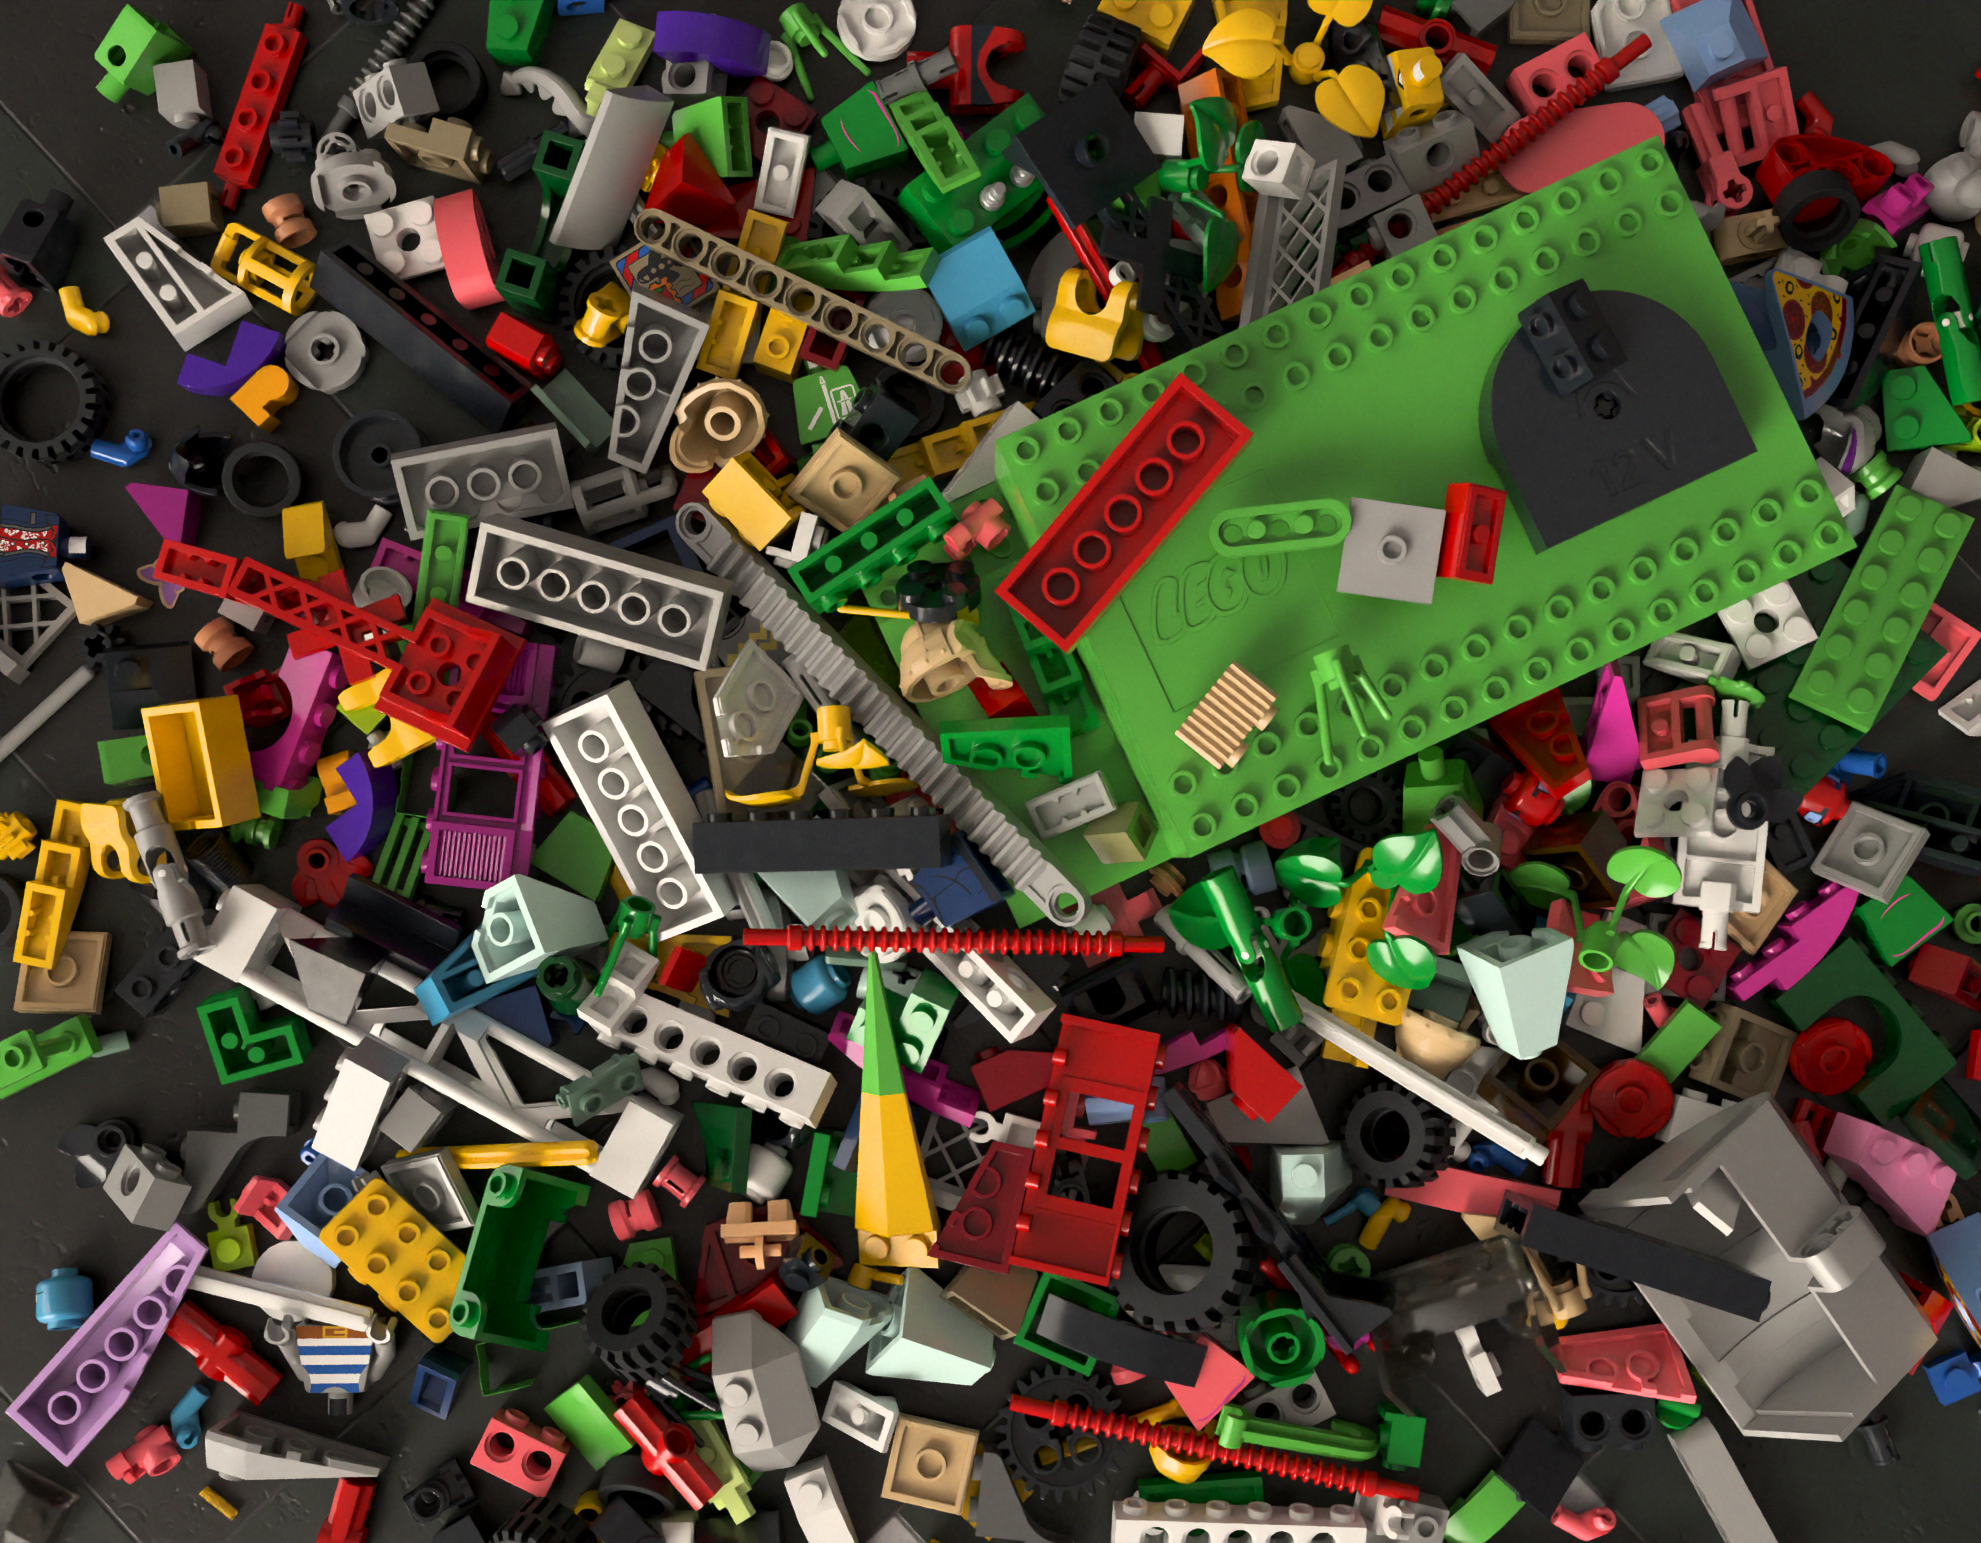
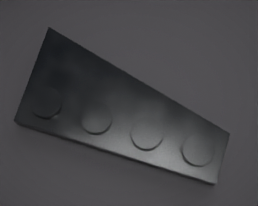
(1361, 47)

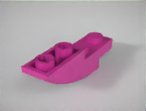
(1808, 934)

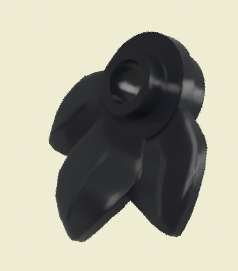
(1761, 789)
(94, 1149)

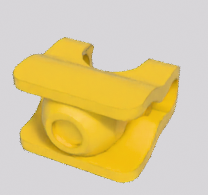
(1087, 330)
(401, 739)
(109, 829)

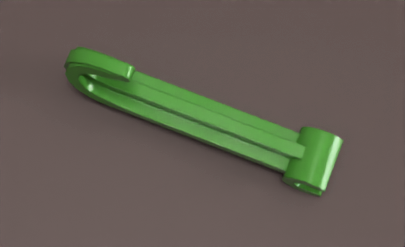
(1346, 1442)

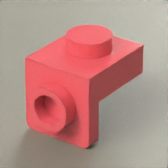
(260, 1199)

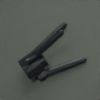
(671, 1385)

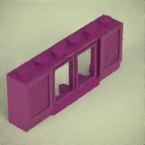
(482, 848)

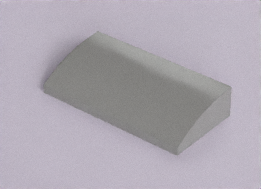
(612, 168)
(485, 475)

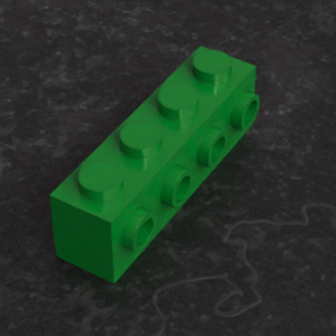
(873, 546)

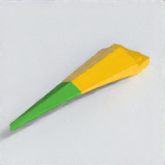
(893, 1193)

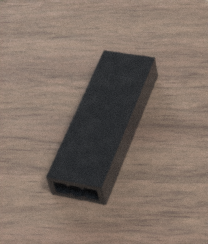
(1632, 1255)

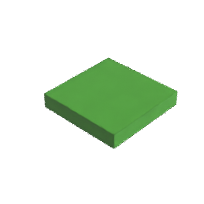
(589, 1423)

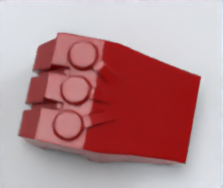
(262, 698)

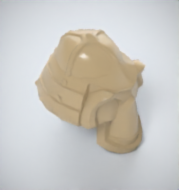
(716, 424)
(945, 659)
(1436, 1040)

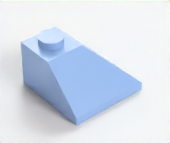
(1713, 41)
(315, 1201)

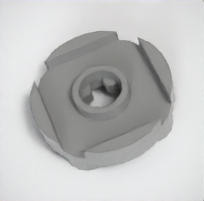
(335, 174)
(302, 351)

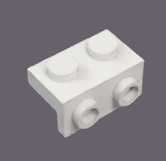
(808, 538)

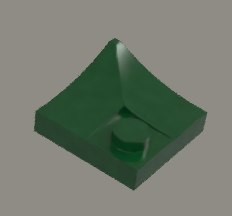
(726, 1143)

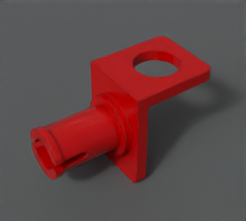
(1159, 73)

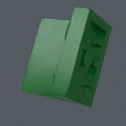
(827, 1186)

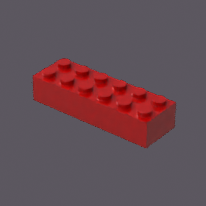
(1125, 513)

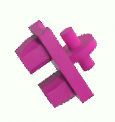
(1899, 204)

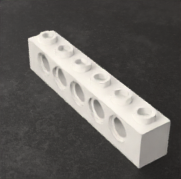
(985, 979)
(811, 1084)
(1219, 1519)

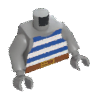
(335, 1357)

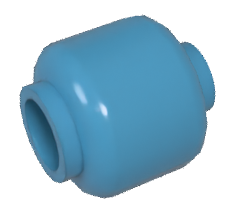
(819, 985)
(64, 1299)

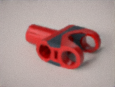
(971, 88)

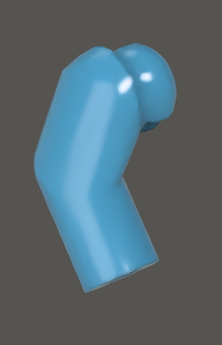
(185, 1416)

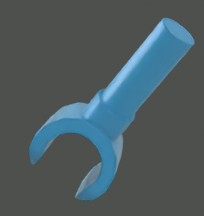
(1362, 1199)

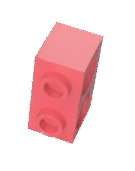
(1551, 73)
(518, 1463)

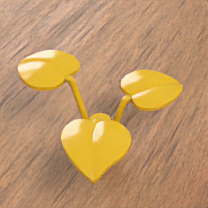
(1348, 101)
(836, 736)

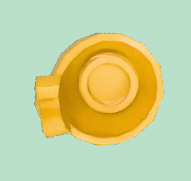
(1180, 1466)

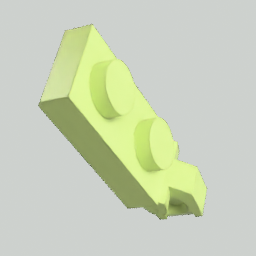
(618, 62)
(725, 1465)

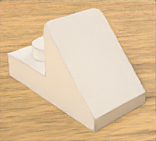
(862, 1414)

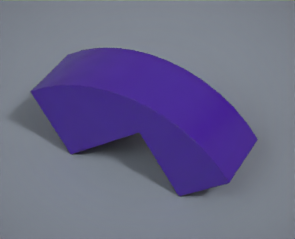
(721, 41)
(251, 351)
(369, 821)

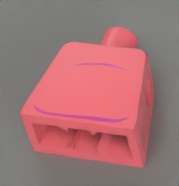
(1218, 1382)

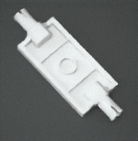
(1727, 868)

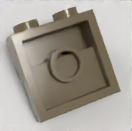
(446, 149)
(1744, 1054)

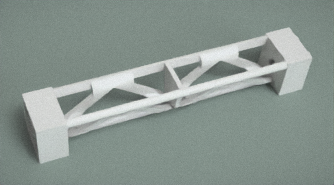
(249, 936)

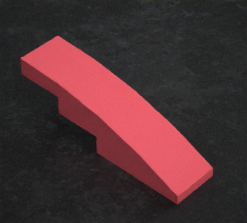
(1471, 1191)

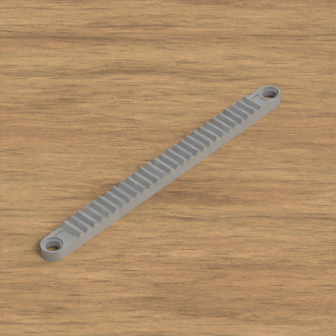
(884, 715)

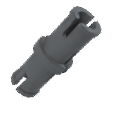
(917, 76)

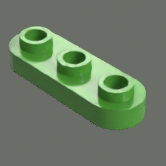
(1299, 516)

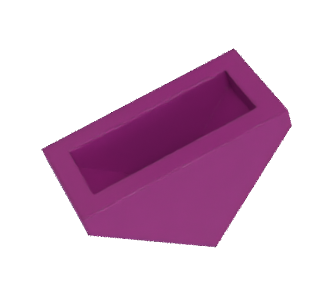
(170, 510)

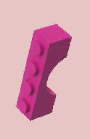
(314, 694)

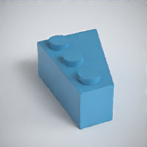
(459, 984)

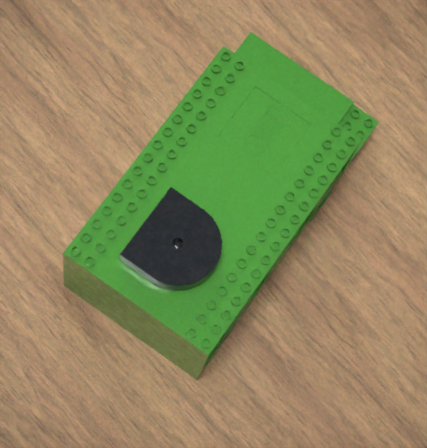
(1618, 527)

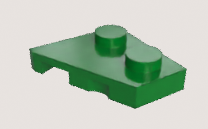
(1918, 412)

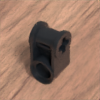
(624, 1524)

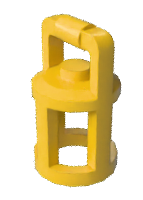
(258, 265)

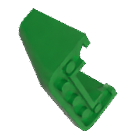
(505, 1256)

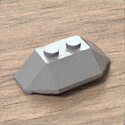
(762, 1391)

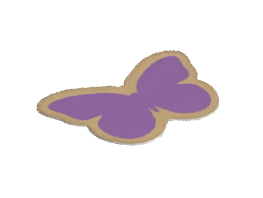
(168, 592)

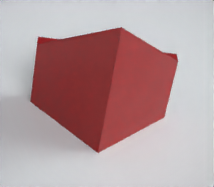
(689, 185)

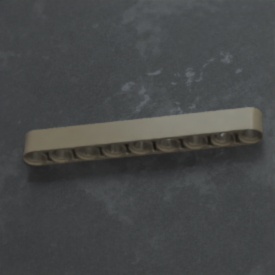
(788, 288)

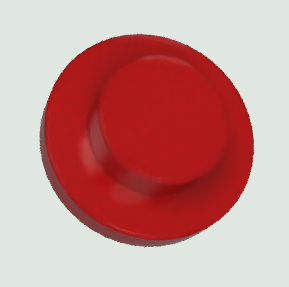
(1281, 831)

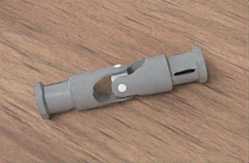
(176, 897)

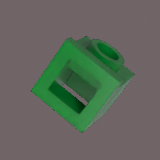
(1400, 1437)

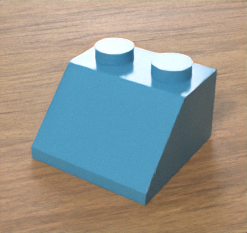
(979, 289)

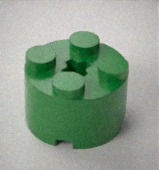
(1284, 1360)

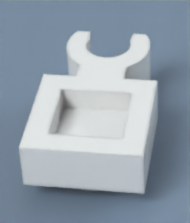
(1014, 1130)
(1482, 1364)
(1383, 1515)

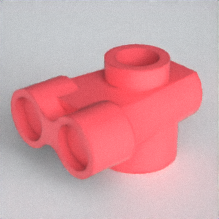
(979, 525)
(152, 1453)

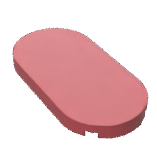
(1577, 143)

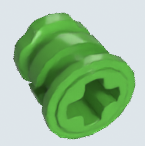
(259, 830)

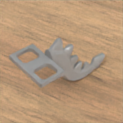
(550, 84)

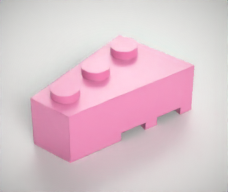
(1894, 1171)

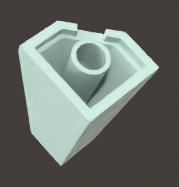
(816, 896)
(530, 923)
(1520, 986)
(1307, 1178)
(835, 1324)
(929, 1337)

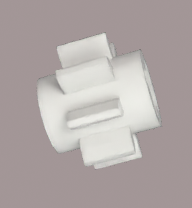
(982, 395)

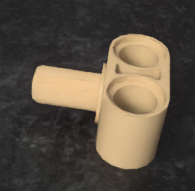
(1747, 238)

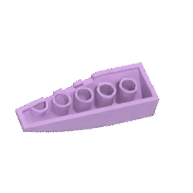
(110, 1351)

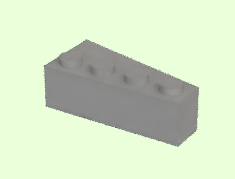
(655, 365)

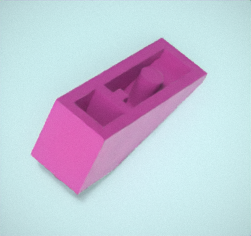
(1609, 732)

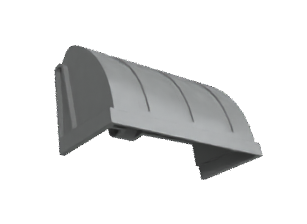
(1838, 1309)

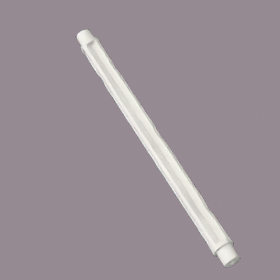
(1421, 1082)

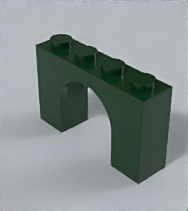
(534, 279)
(1911, 1053)

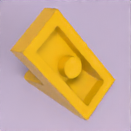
(310, 540)

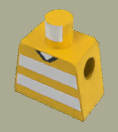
(1418, 86)

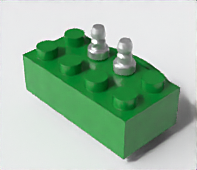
(992, 200)

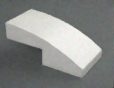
(622, 992)

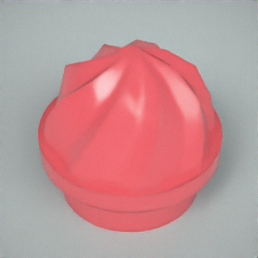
(1207, 1079)

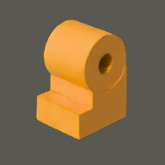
(265, 394)
(338, 796)

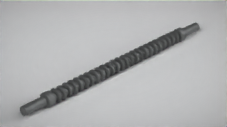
(390, 49)

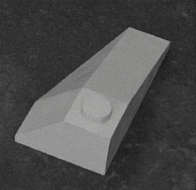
(264, 1449)

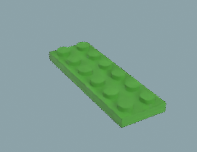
(1881, 608)

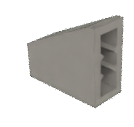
(1294, 1124)

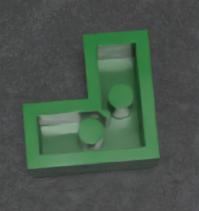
(915, 1019)
(243, 1043)

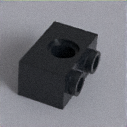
(883, 407)

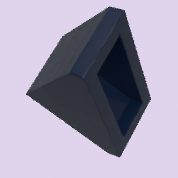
(526, 1013)
(439, 1381)

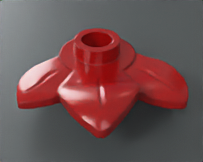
(328, 880)

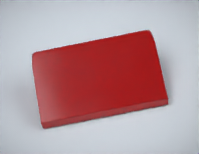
(1471, 532)

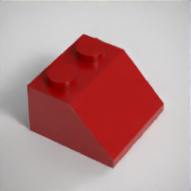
(1255, 1077)

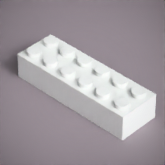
(639, 806)

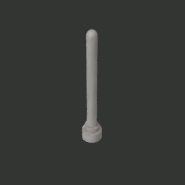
(45, 710)

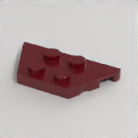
(726, 1275)

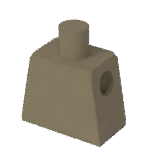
(992, 1298)

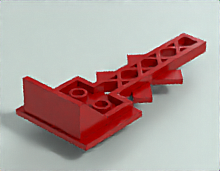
(416, 685)

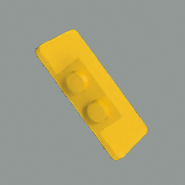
(1351, 980)
(398, 1256)

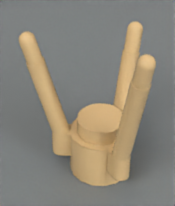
(1564, 1297)

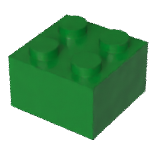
(1096, 1296)

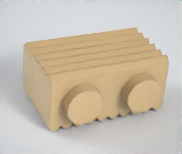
(1228, 715)

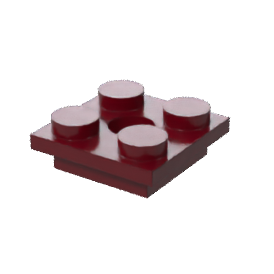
(770, 100)
(1711, 965)

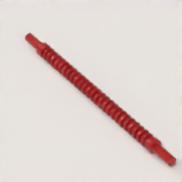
(1605, 72)
(796, 937)
(1365, 1482)

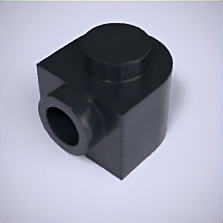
(520, 730)
(805, 1263)

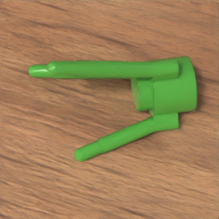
(804, 29)
(1338, 670)

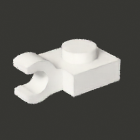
(1807, 267)

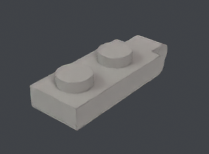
(1477, 98)

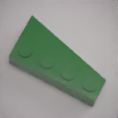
(518, 30)

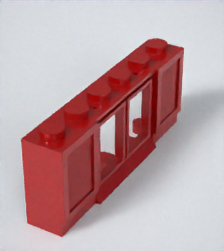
(1068, 1234)

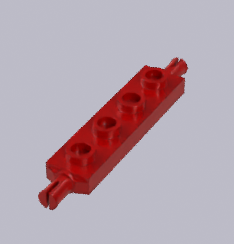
(259, 104)

